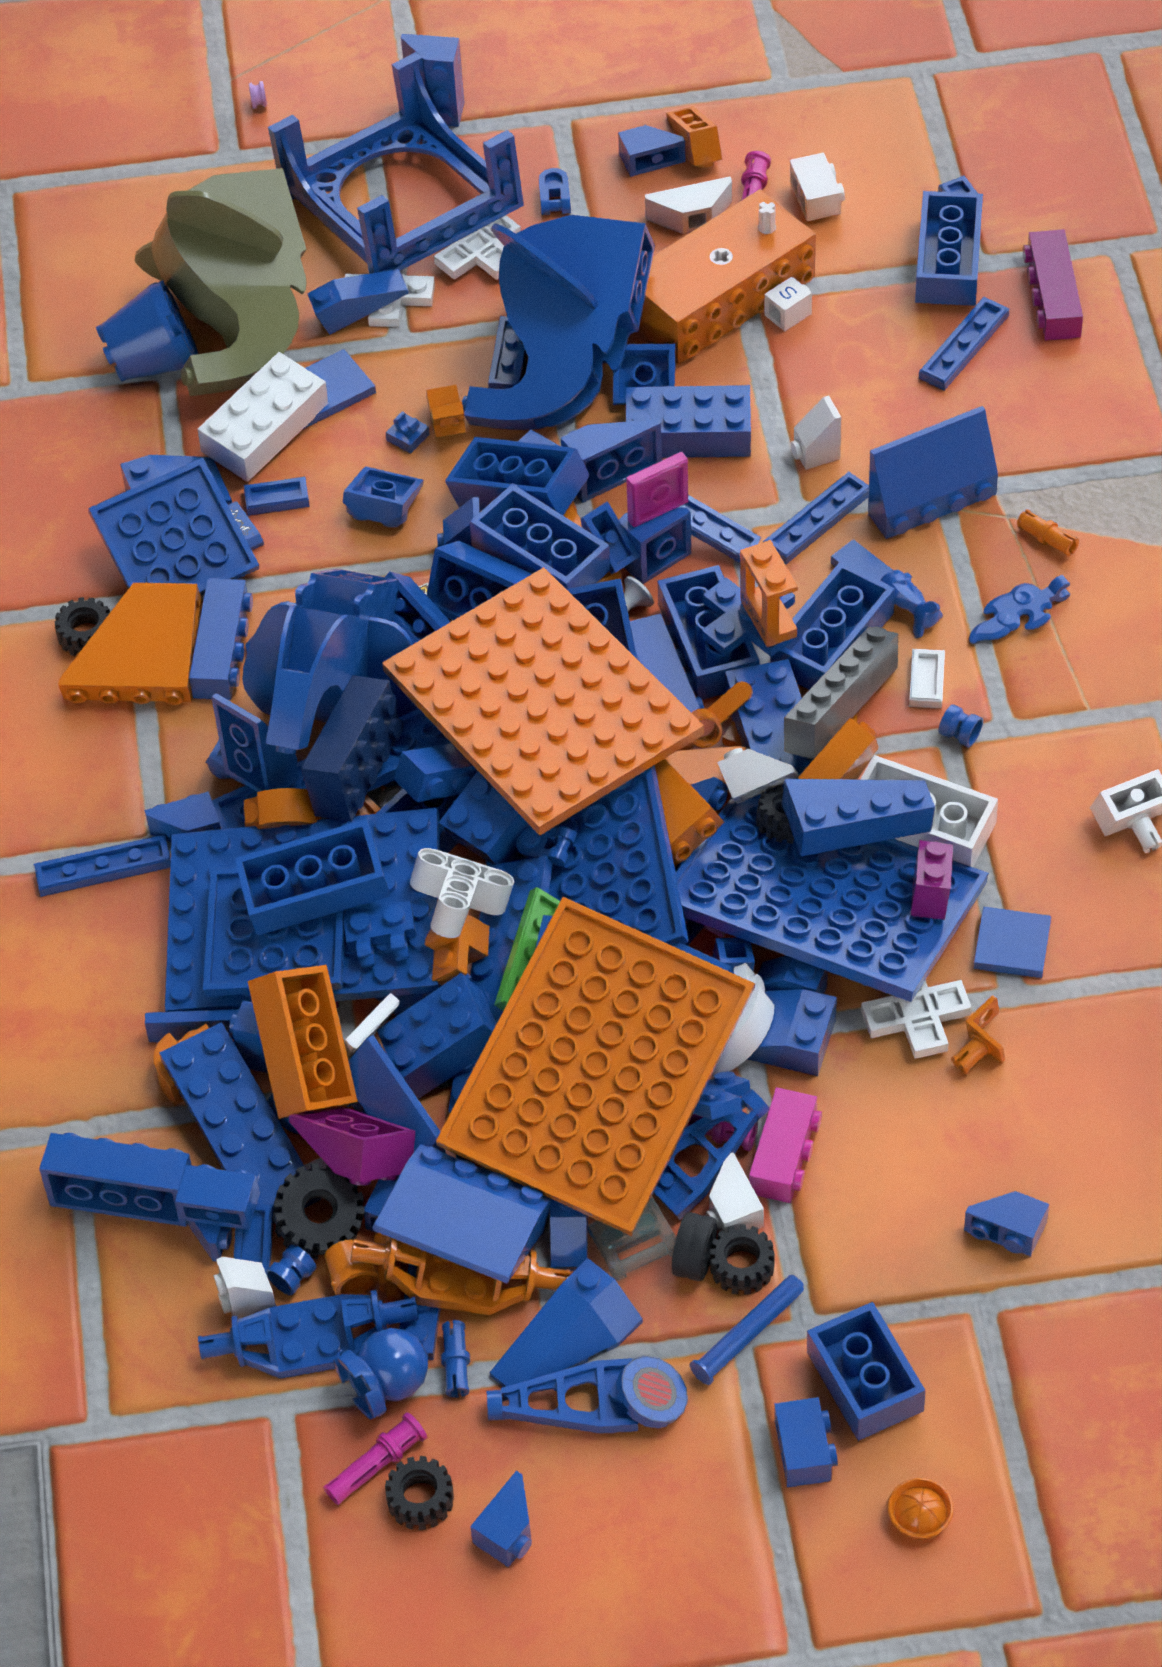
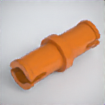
(1047, 532)

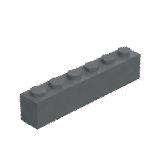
(841, 692)

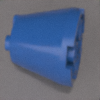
(147, 335)

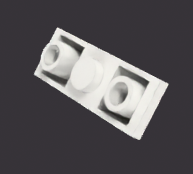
(689, 206)

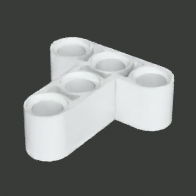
(459, 886)

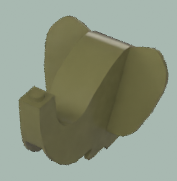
(231, 261)

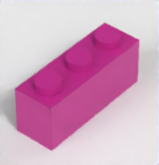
(785, 1145)

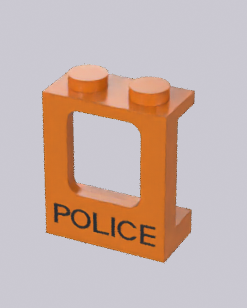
(762, 603)

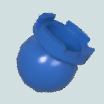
(388, 1368)

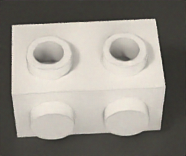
(816, 186)

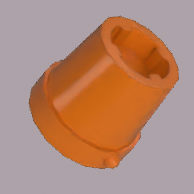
(348, 1276)

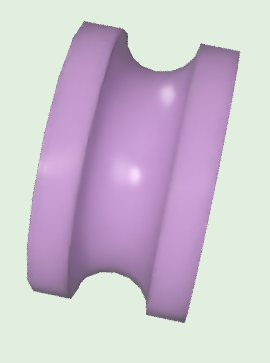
(257, 94)

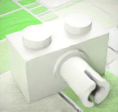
(1132, 807)

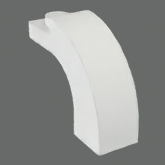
(751, 1026)

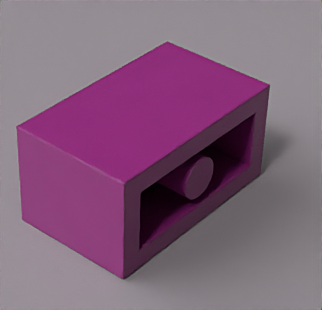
(932, 880)

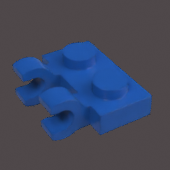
(380, 925)

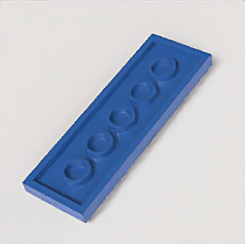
(232, 1109)

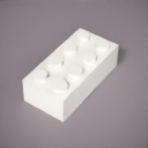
(263, 416)
(960, 813)

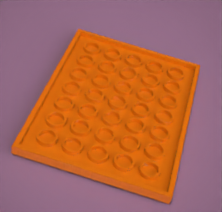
(542, 700)
(596, 1065)

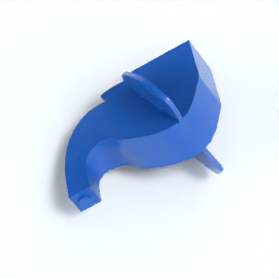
(573, 301)
(314, 646)

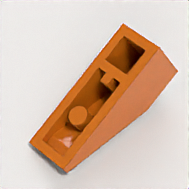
(700, 136)

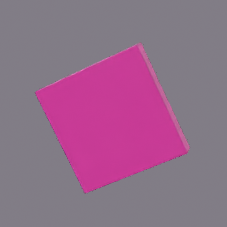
(657, 489)

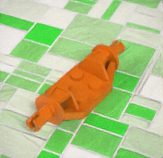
(453, 1286)

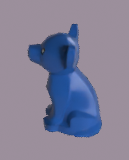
(911, 598)

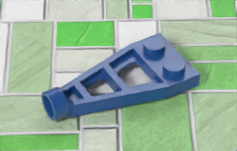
(681, 1192)
(607, 1418)

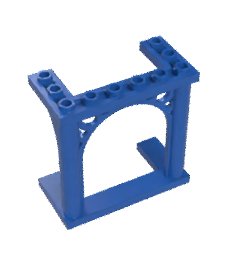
(373, 234)

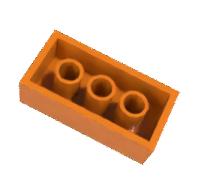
(302, 1040)

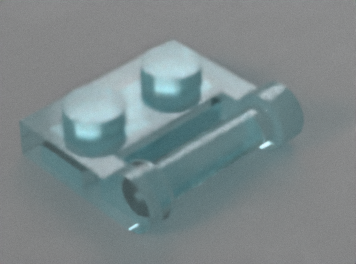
(612, 1241)

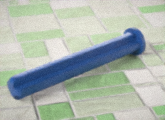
(746, 1329)

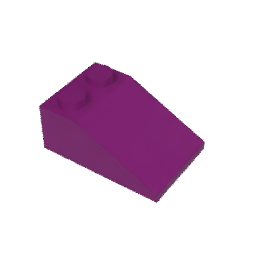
(356, 1143)

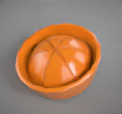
(920, 1508)

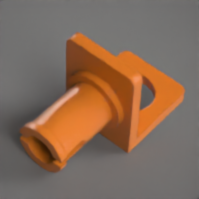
(981, 1042)

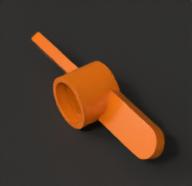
(720, 712)

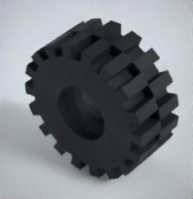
(309, 1184)

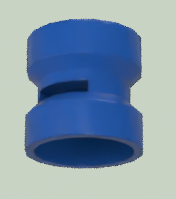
(960, 725)
(291, 1269)

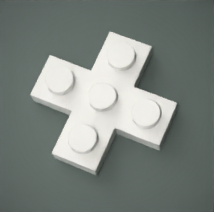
(475, 249)
(420, 294)
(919, 1018)

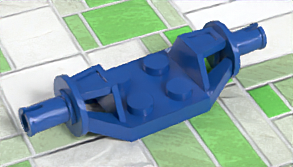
(306, 1333)

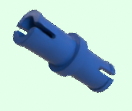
(455, 1358)

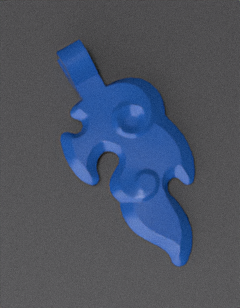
(1021, 600)

